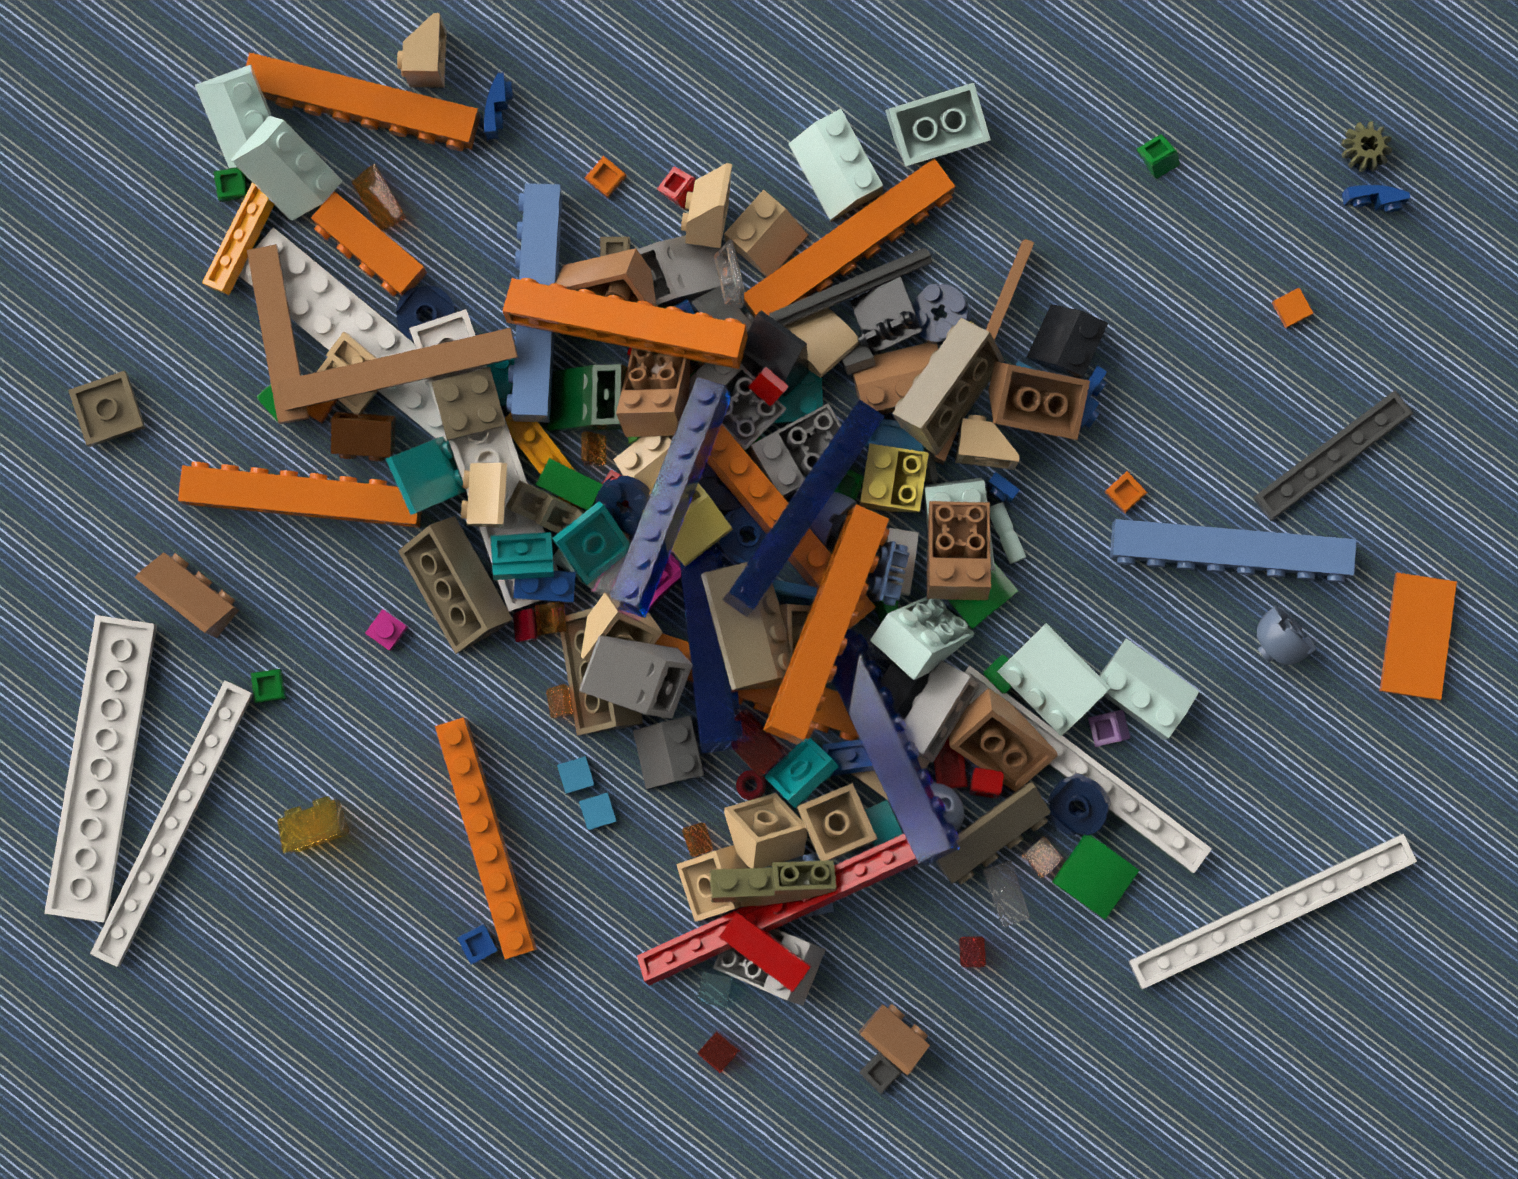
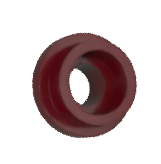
(750, 795)

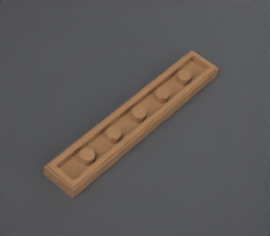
(275, 325)

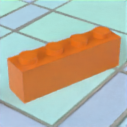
(368, 244)

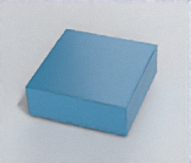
(576, 775)
(597, 811)

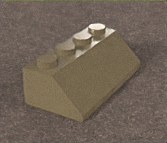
(948, 385)
(455, 584)
(751, 646)
(589, 712)
(993, 831)

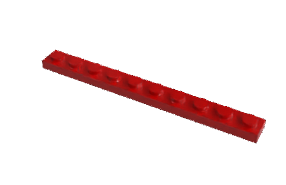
(705, 940)

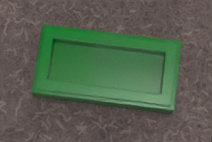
(568, 484)

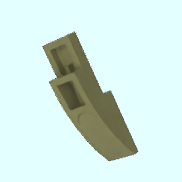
(773, 885)

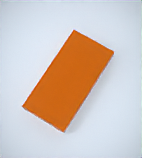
(1418, 636)

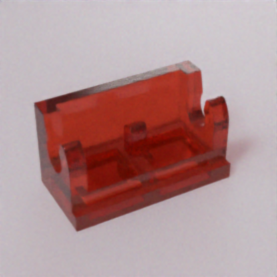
(757, 747)

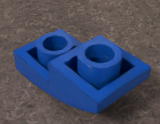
(497, 100)
(1384, 197)
(1095, 387)

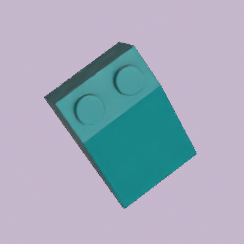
(426, 474)

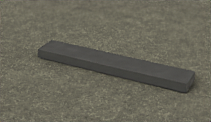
(1332, 455)

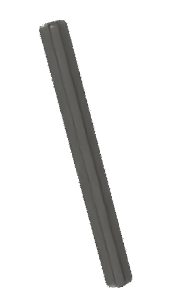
(852, 287)

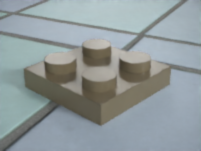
(468, 403)
(106, 408)

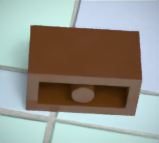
(363, 435)

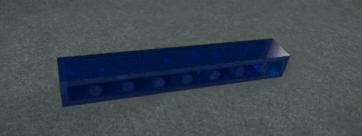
(670, 497)
(803, 508)
(711, 683)
(892, 753)

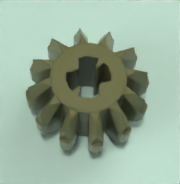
(1371, 157)

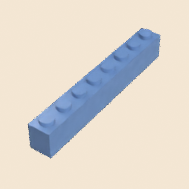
(539, 261)
(1234, 549)

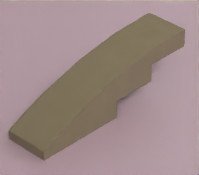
(543, 508)

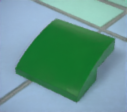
(977, 610)
(1095, 876)

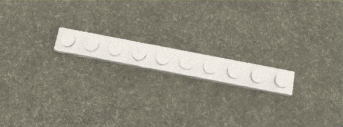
(1125, 801)
(171, 824)
(1272, 911)

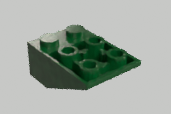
(586, 398)

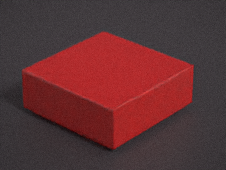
(768, 386)

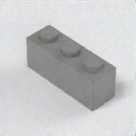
(939, 709)

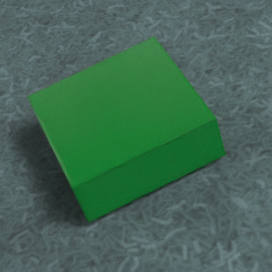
(230, 184)
(268, 686)

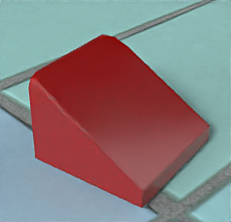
(676, 186)
(986, 783)

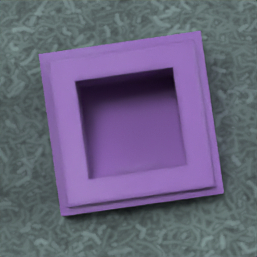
(1109, 728)

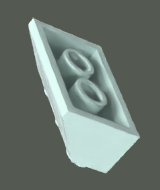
(234, 108)
(938, 124)
(836, 165)
(286, 168)
(1053, 679)
(1147, 689)

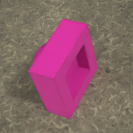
(386, 630)

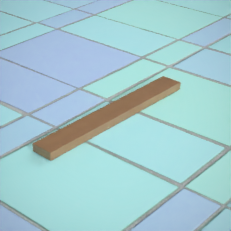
(998, 315)
(398, 369)

